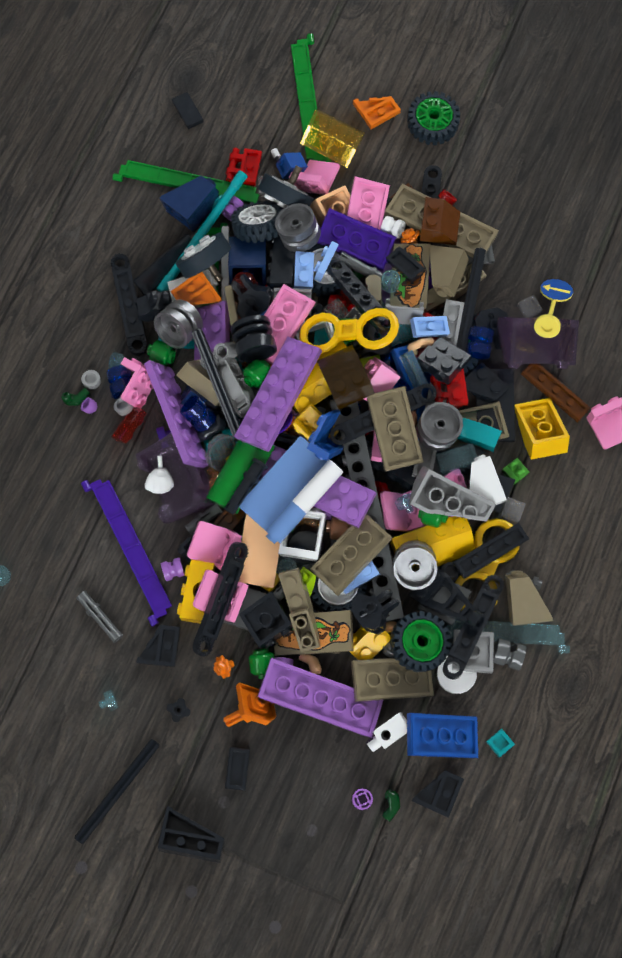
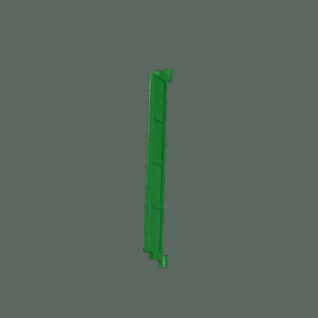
(305, 89)
(176, 178)

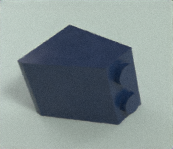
(191, 202)
(247, 258)

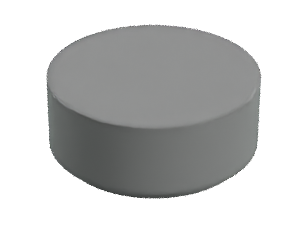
(91, 379)
(122, 407)

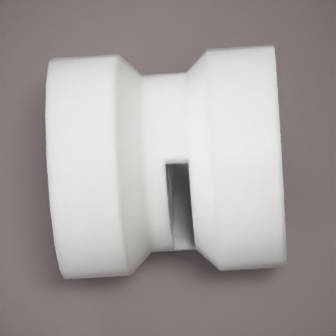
(393, 227)

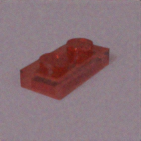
(128, 425)

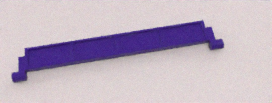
(132, 548)

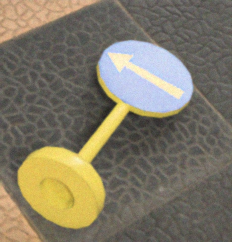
(557, 291)

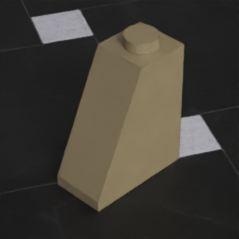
(447, 269)
(198, 379)
(524, 601)

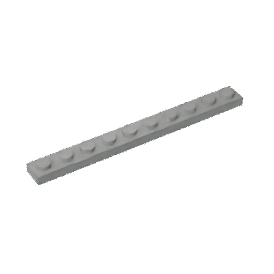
(454, 312)

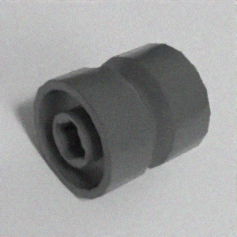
(509, 654)

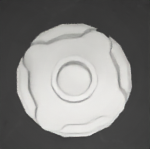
(458, 685)

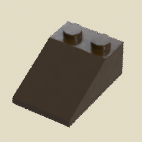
(345, 377)

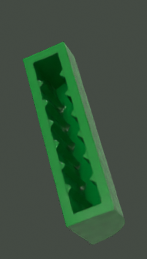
(233, 470)

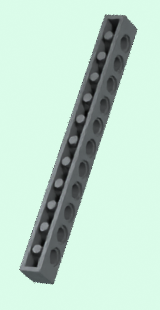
(374, 512)

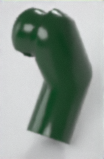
(71, 399)
(394, 804)

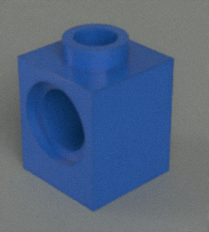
(288, 162)

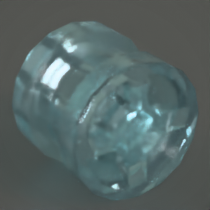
(389, 277)

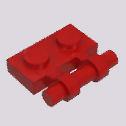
(250, 165)
(456, 390)

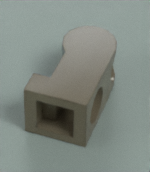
(374, 286)

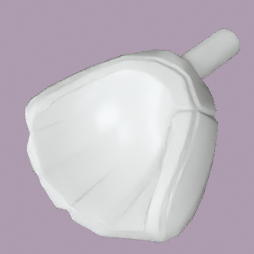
(159, 479)

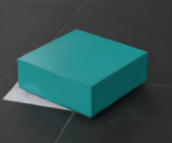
(500, 743)

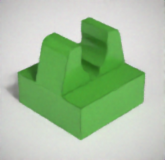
(515, 470)

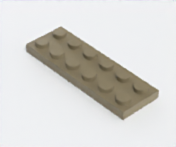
(409, 207)

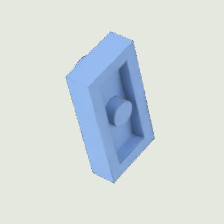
(321, 267)
(303, 270)
(429, 326)
(366, 575)

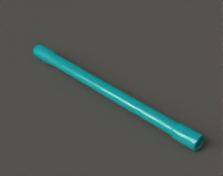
(234, 185)

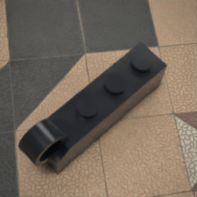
(282, 265)

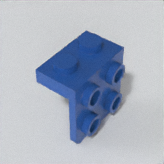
(319, 440)

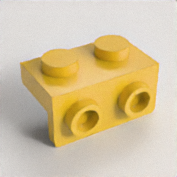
(306, 421)
(368, 644)

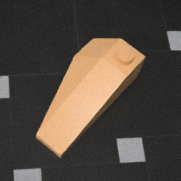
(336, 200)

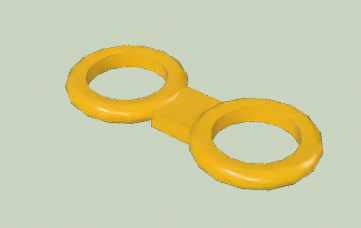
(352, 329)
(490, 569)

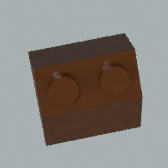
(439, 222)

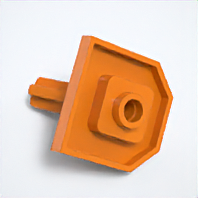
(251, 707)

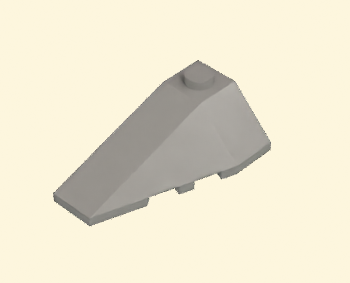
(443, 496)

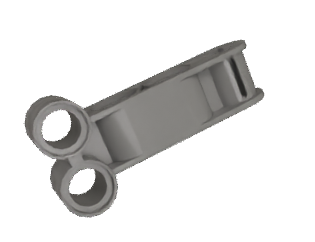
(233, 378)

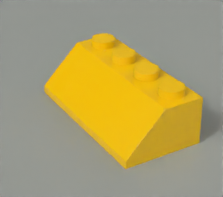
(315, 386)
(448, 541)

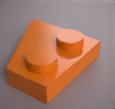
(377, 110)
(196, 291)

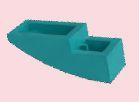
(479, 434)

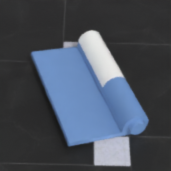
(289, 490)

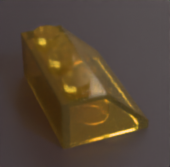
(332, 138)

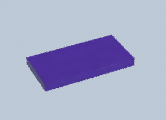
(356, 239)

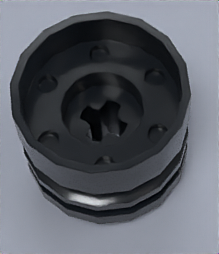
(253, 338)

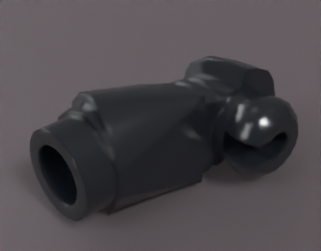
(217, 426)

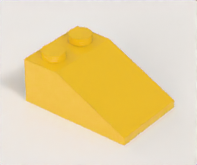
(541, 428)

